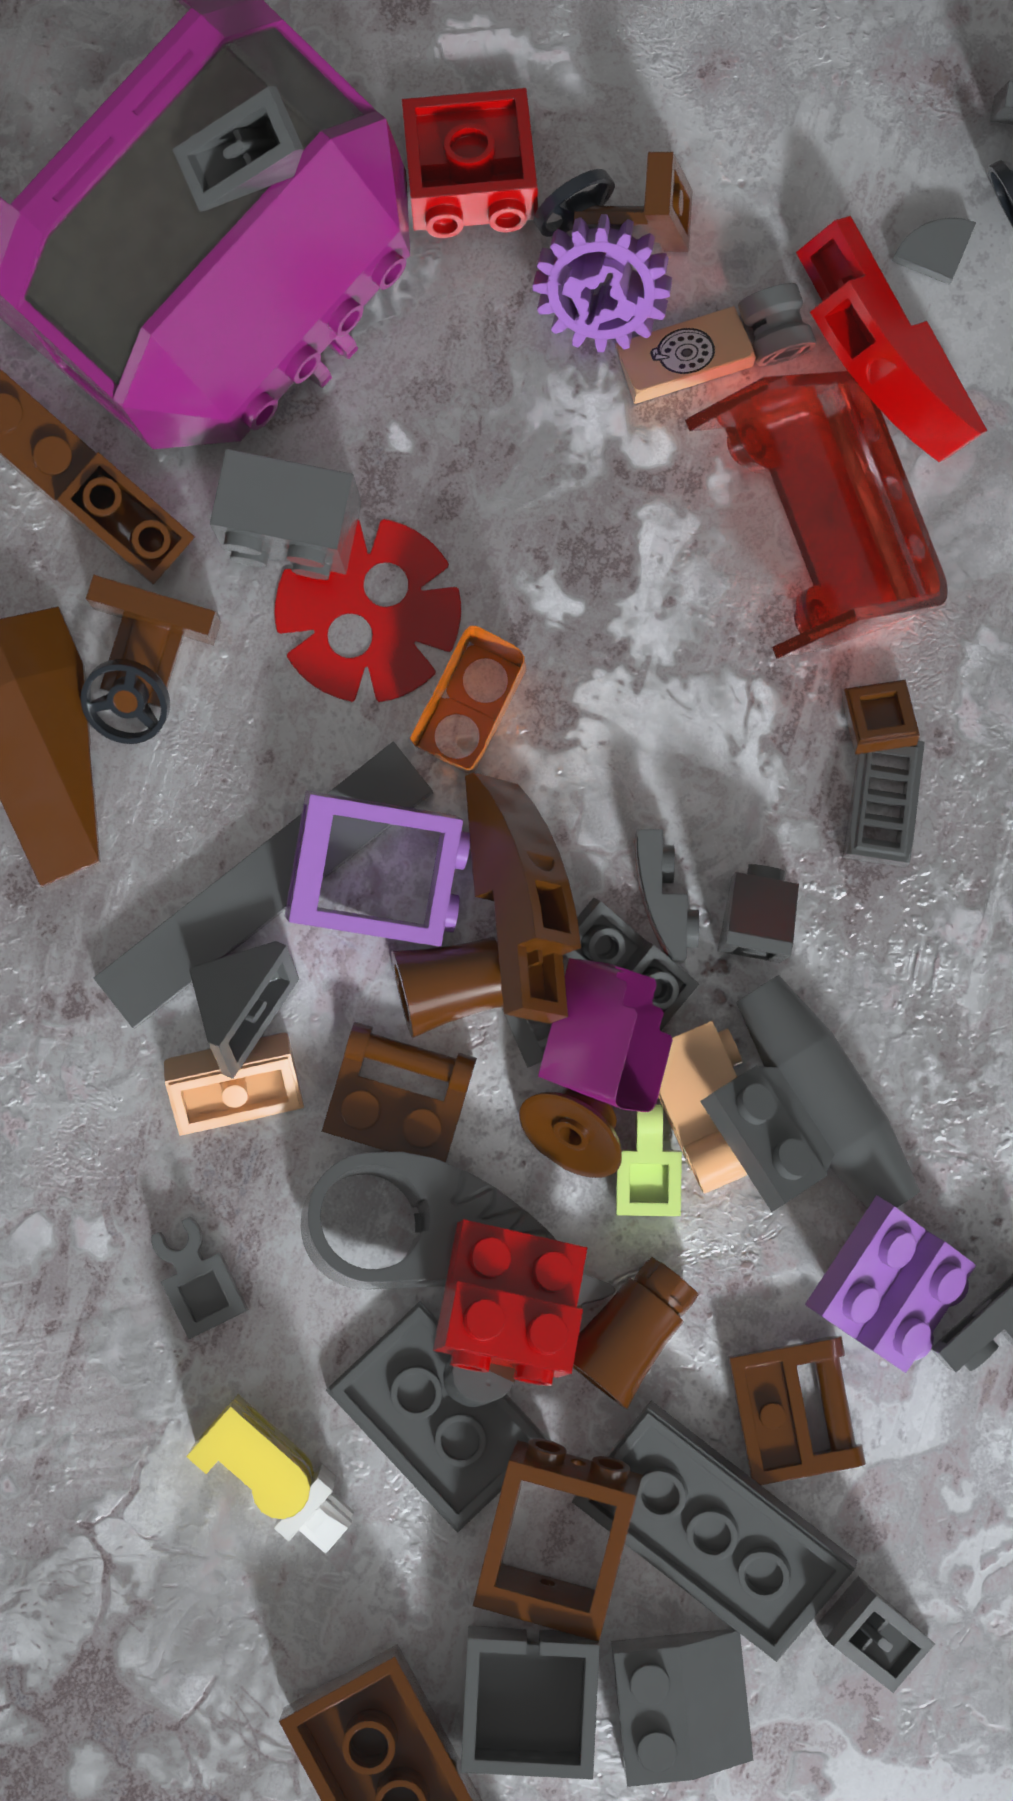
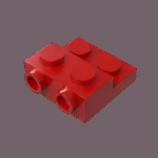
(470, 161)
(511, 1303)

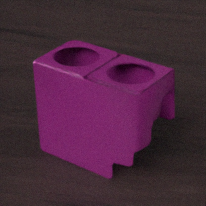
(610, 1038)

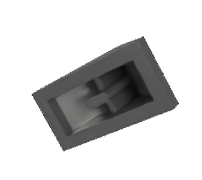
(241, 151)
(241, 999)
(874, 1635)

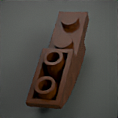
(87, 485)
(532, 897)

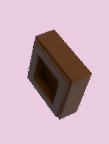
(880, 717)

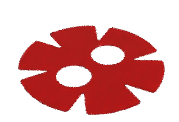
(392, 657)

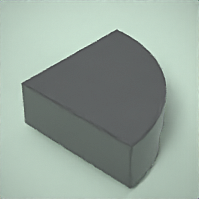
(936, 248)

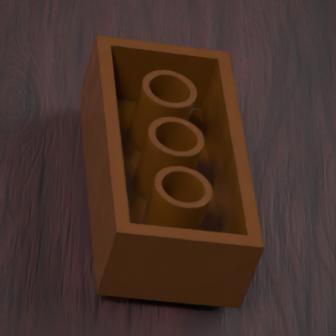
(375, 1738)

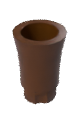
(447, 983)
(632, 1331)

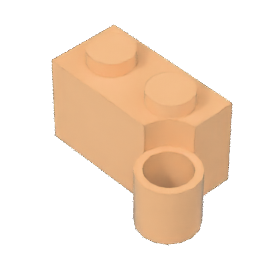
(695, 1068)

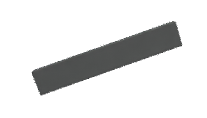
(250, 894)

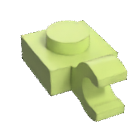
(649, 1176)

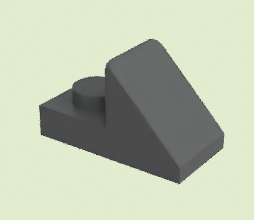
(972, 1338)

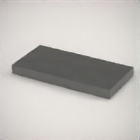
(723, 1534)

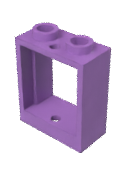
(311, 857)

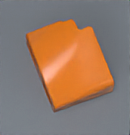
(483, 714)

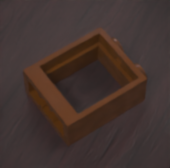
(541, 1597)

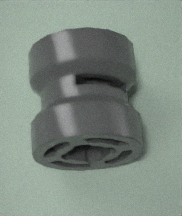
(777, 324)

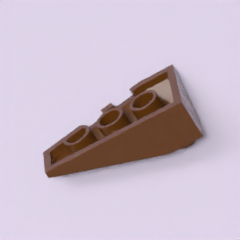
(46, 746)

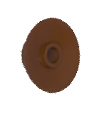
(573, 1132)

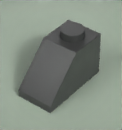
(760, 915)

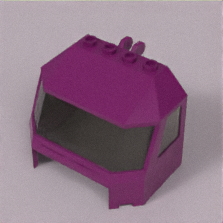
(211, 314)

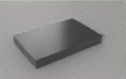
(442, 1447)

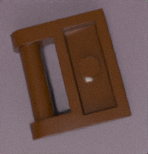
(390, 1115)
(775, 1414)

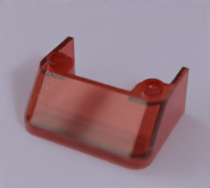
(842, 500)

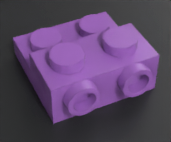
(892, 1285)

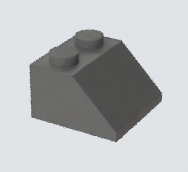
(681, 1706)

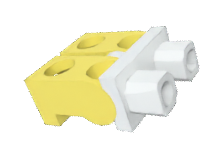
(276, 1473)

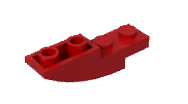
(887, 357)

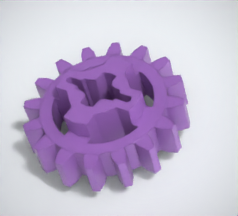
(579, 265)

